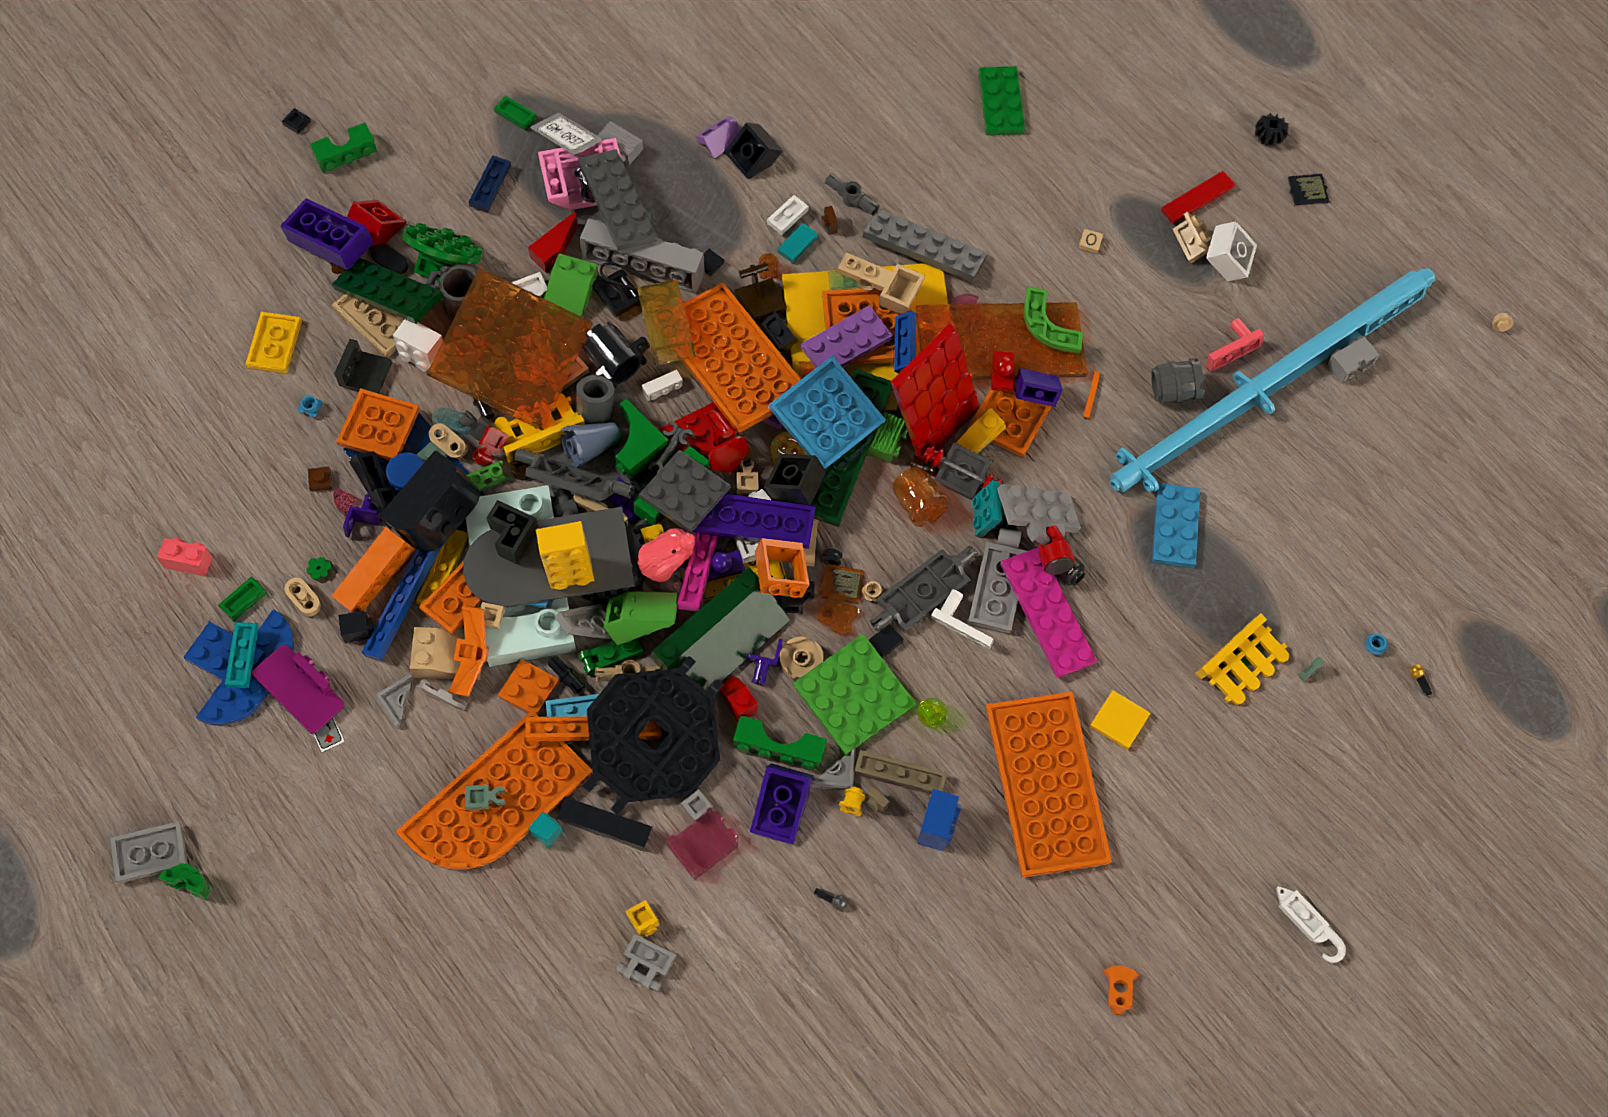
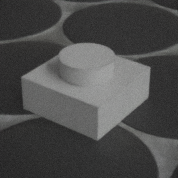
(696, 805)

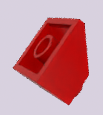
(378, 218)

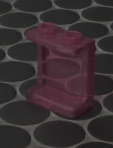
(703, 843)

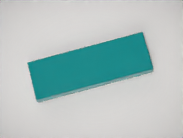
(241, 655)

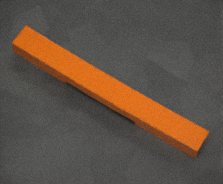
(1093, 388)

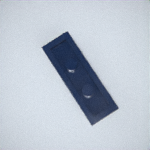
(489, 183)

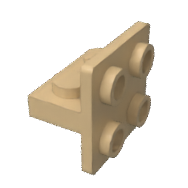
(1193, 237)

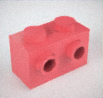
(184, 556)

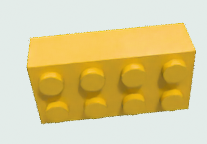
(565, 555)

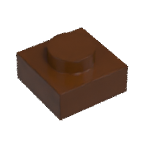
(829, 220)
(319, 478)

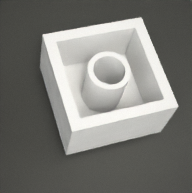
(1231, 251)
(417, 344)

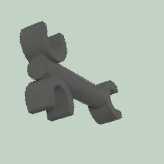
(676, 435)

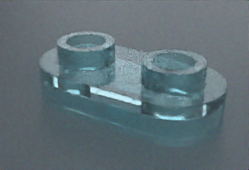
(452, 420)

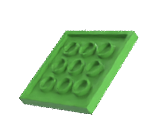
(853, 694)

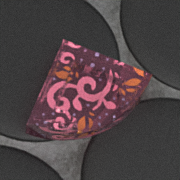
(343, 500)

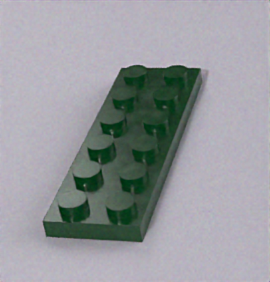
(388, 290)

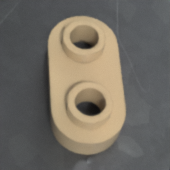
(447, 440)
(303, 598)

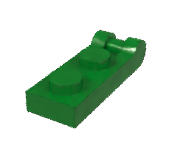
(610, 655)

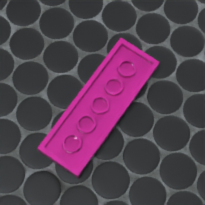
(1048, 614)

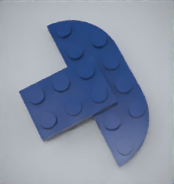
(212, 654)

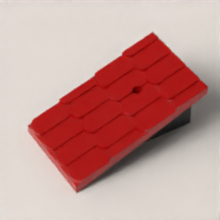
(935, 392)

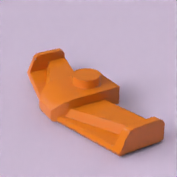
(470, 651)

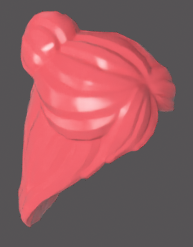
(665, 554)

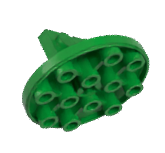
(440, 248)

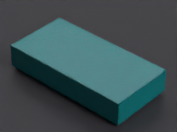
(797, 243)

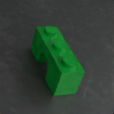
(331, 156)

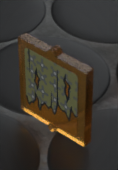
(842, 580)

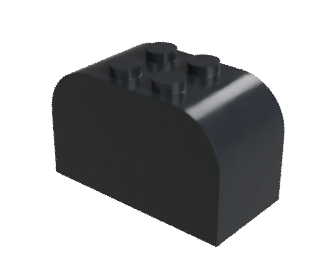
(432, 504)

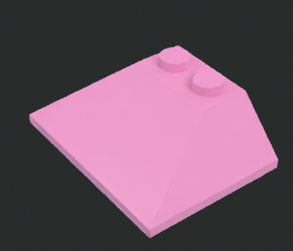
(559, 178)

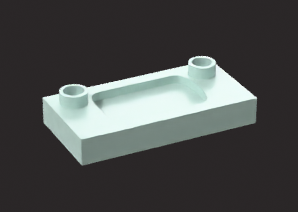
(524, 629)

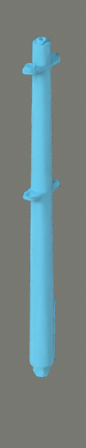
(1256, 391)

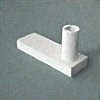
(945, 618)

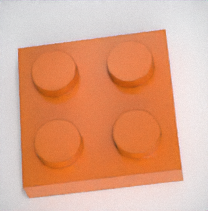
(528, 687)

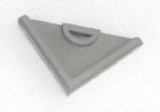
(442, 695)
(395, 698)
(839, 775)

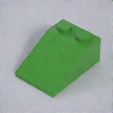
(572, 283)

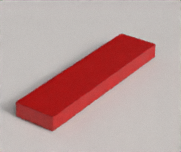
(1198, 197)

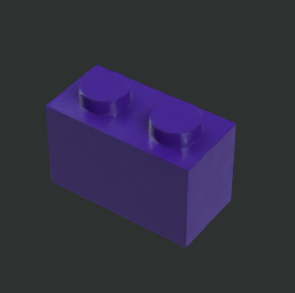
(1037, 387)

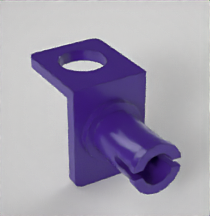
(365, 514)
(763, 664)

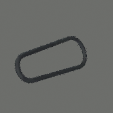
(625, 268)

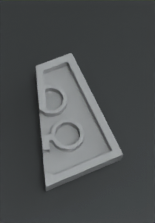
(584, 621)

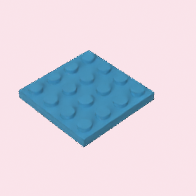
(827, 412)

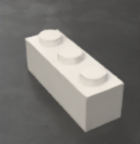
(662, 385)

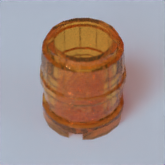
(919, 496)

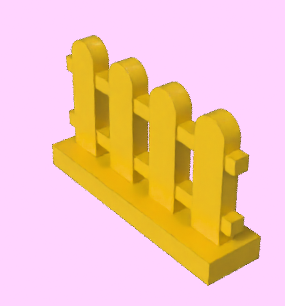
(536, 439)
(1236, 666)

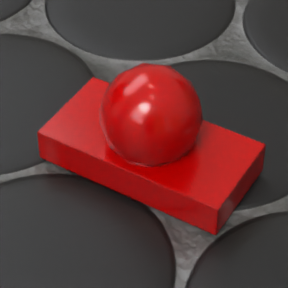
(1002, 371)

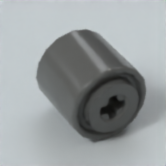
(595, 399)

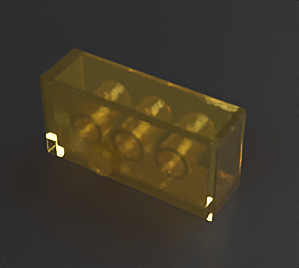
(666, 322)

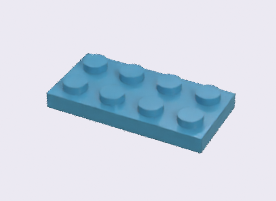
(1176, 525)

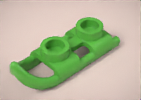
(494, 472)

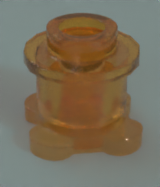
(772, 262)

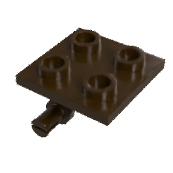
(761, 297)

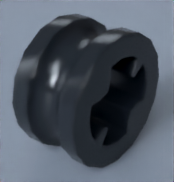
(832, 557)

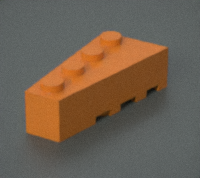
(374, 571)

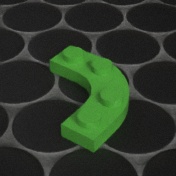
(1045, 330)

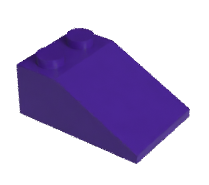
(781, 803)

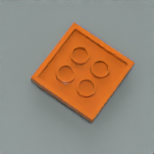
(1021, 419)
(378, 424)

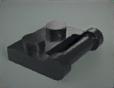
(614, 297)

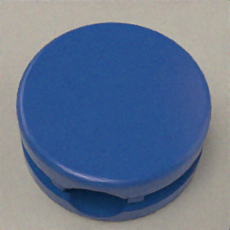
(402, 468)

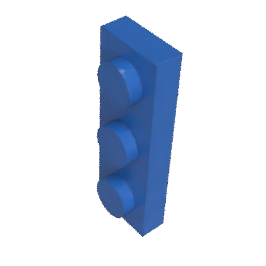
(904, 340)

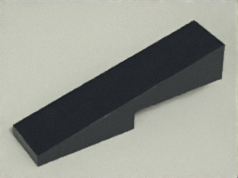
(373, 479)
(604, 823)

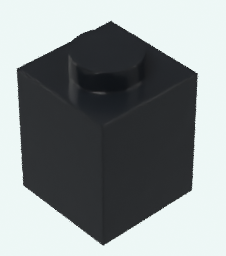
(355, 626)

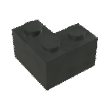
(516, 530)

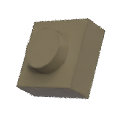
(876, 800)

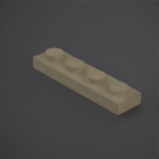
(899, 772)

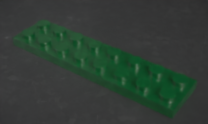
(842, 475)

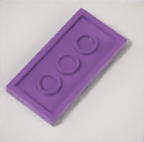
(848, 339)

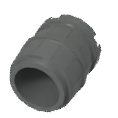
(1178, 381)

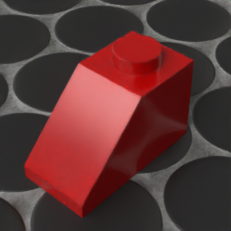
(738, 698)

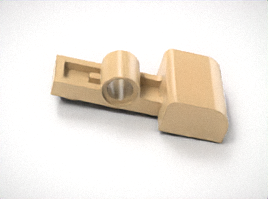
(897, 287)

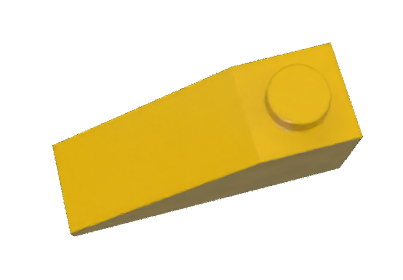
(982, 432)

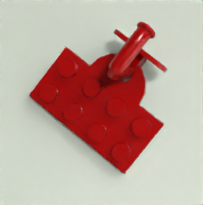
(713, 438)

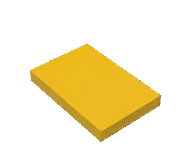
(273, 342)

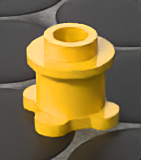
(852, 801)

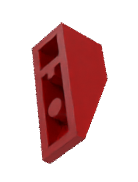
(554, 242)

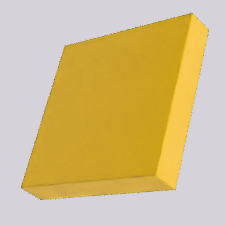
(1120, 720)

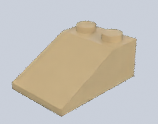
(434, 653)

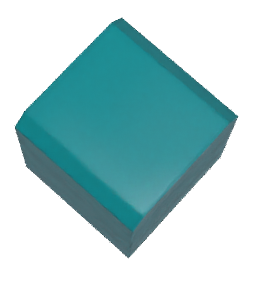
(545, 829)

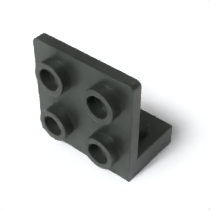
(361, 369)

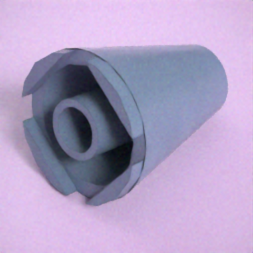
(589, 441)

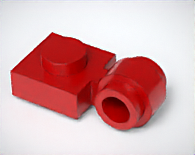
(491, 440)

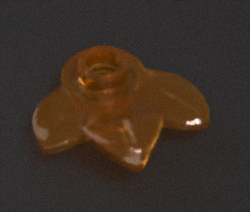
(841, 613)

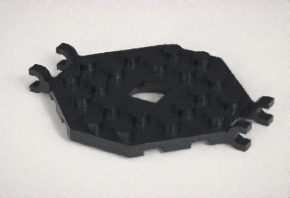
(628, 762)

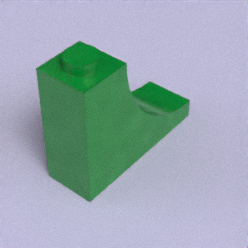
(643, 444)

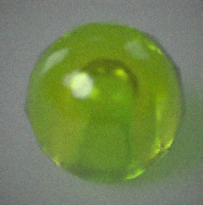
(932, 713)

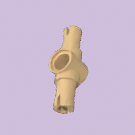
(607, 674)

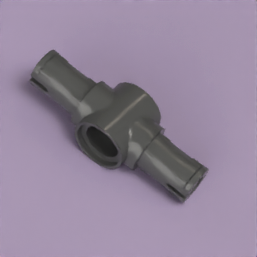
(846, 189)
(563, 504)

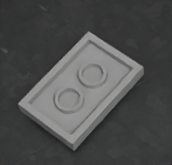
(148, 852)

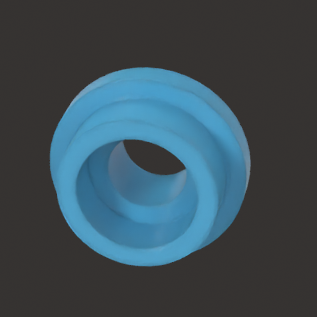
(1380, 640)

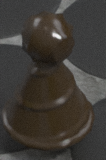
(916, 462)

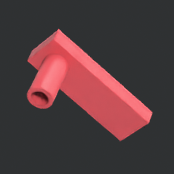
(1247, 343)

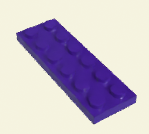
(758, 519)

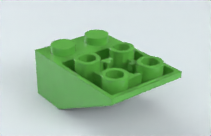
(639, 614)

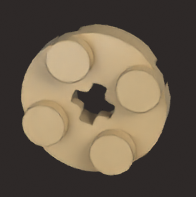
(790, 653)

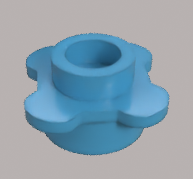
(306, 402)

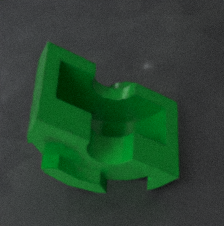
(186, 876)

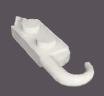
(1309, 921)

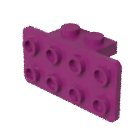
(299, 688)

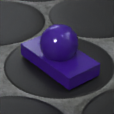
(725, 565)

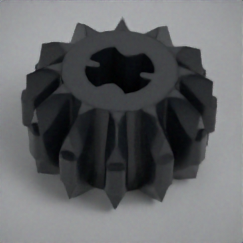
(1271, 129)

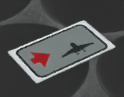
(329, 736)

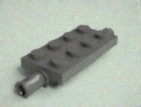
(571, 478)
(923, 590)

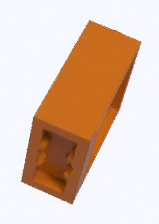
(791, 552)

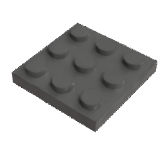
(684, 491)

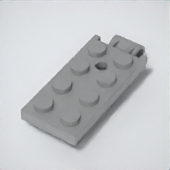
(994, 598)

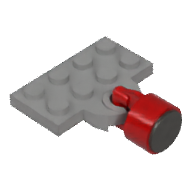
(1046, 519)

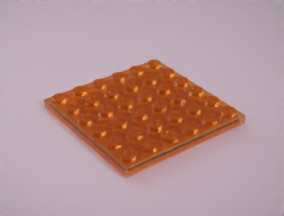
(510, 349)

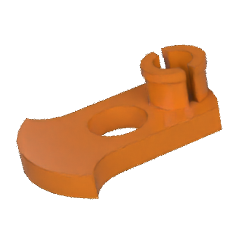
(1122, 975)

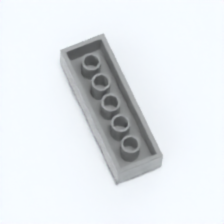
(656, 259)

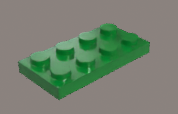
(1001, 100)

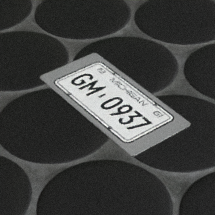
(566, 133)

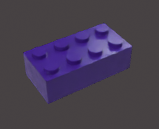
(327, 234)

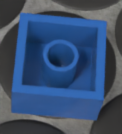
(940, 814)

